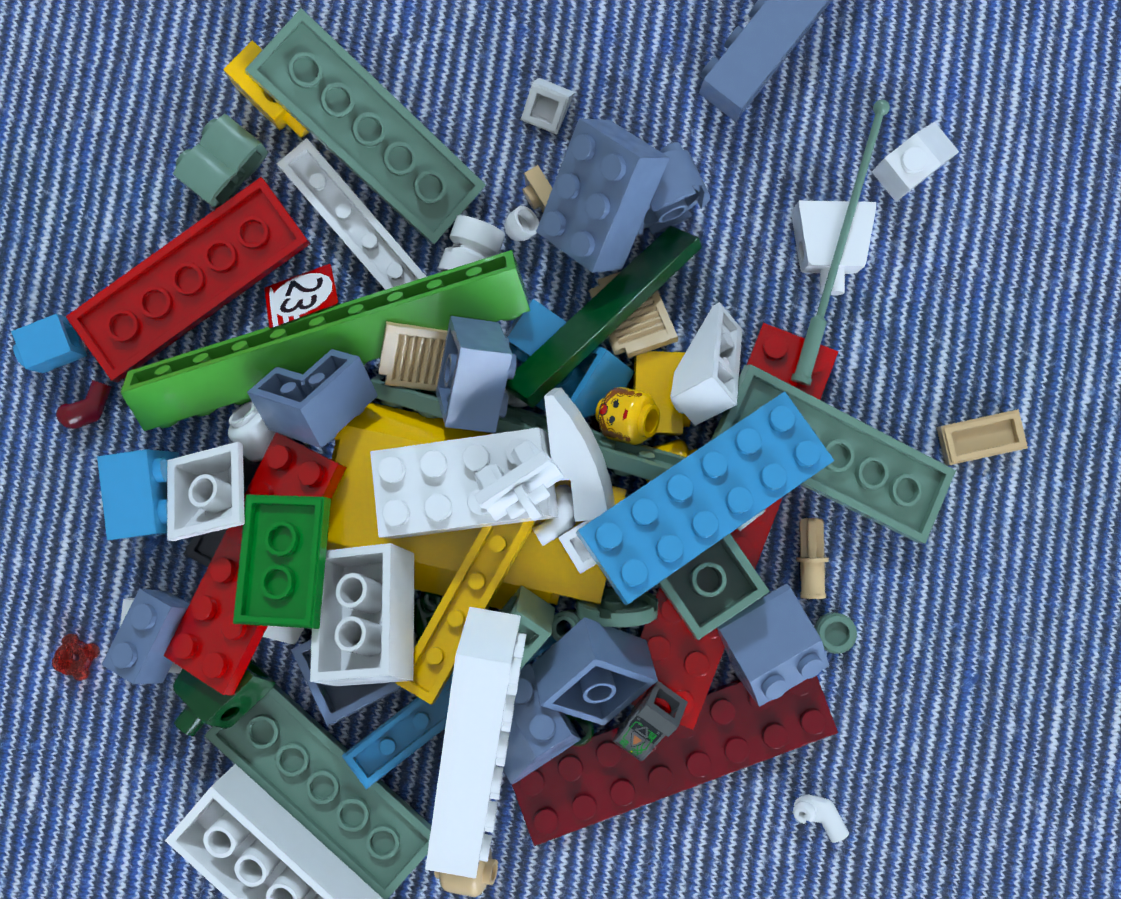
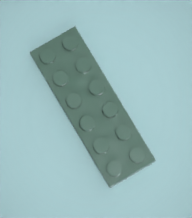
(364, 126)
(870, 468)
(309, 778)

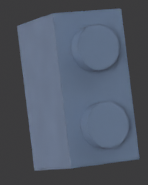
(145, 636)

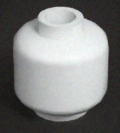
(251, 431)

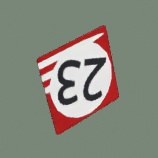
(300, 295)

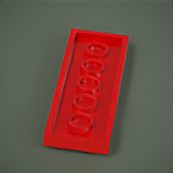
(188, 280)
(206, 638)

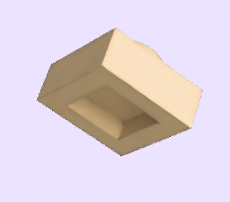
(537, 188)

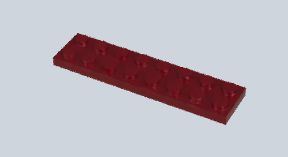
(729, 735)

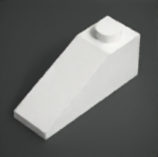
(709, 370)

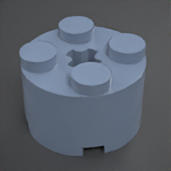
(676, 192)

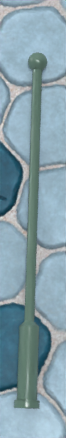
(818, 323)

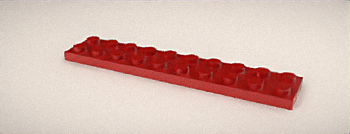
(679, 658)

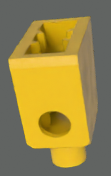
(256, 95)

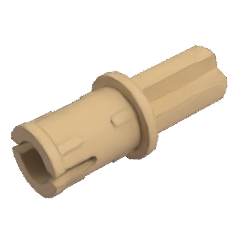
(812, 558)

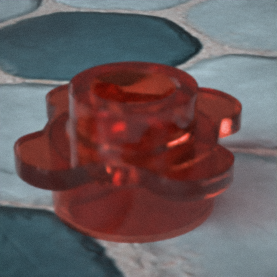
(64, 661)

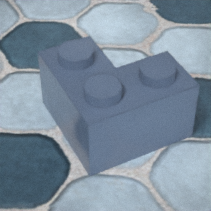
(315, 403)

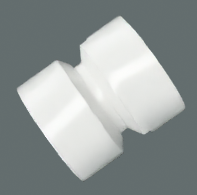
(471, 242)

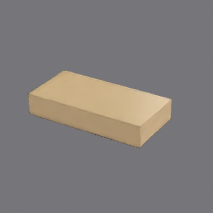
(982, 437)

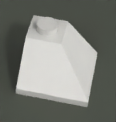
(205, 492)

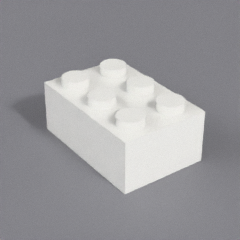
(365, 617)

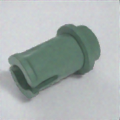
(559, 627)

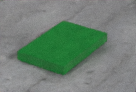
(282, 561)

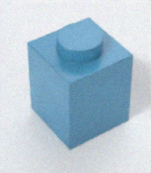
(532, 330)
(47, 344)

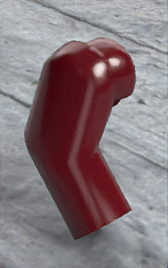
(87, 410)

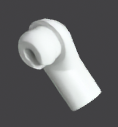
(555, 527)

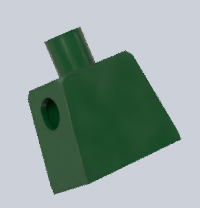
(212, 707)

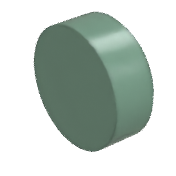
(836, 632)

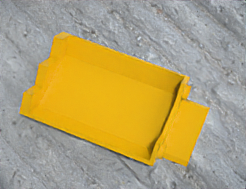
(438, 556)

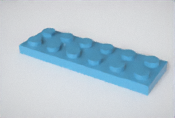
(704, 498)

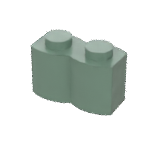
(220, 161)

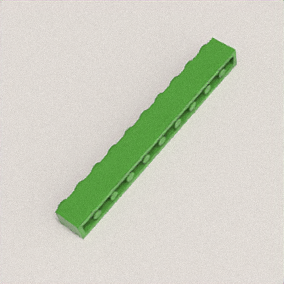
(226, 370)

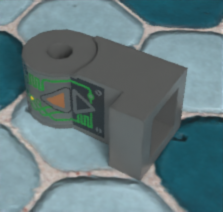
(649, 723)

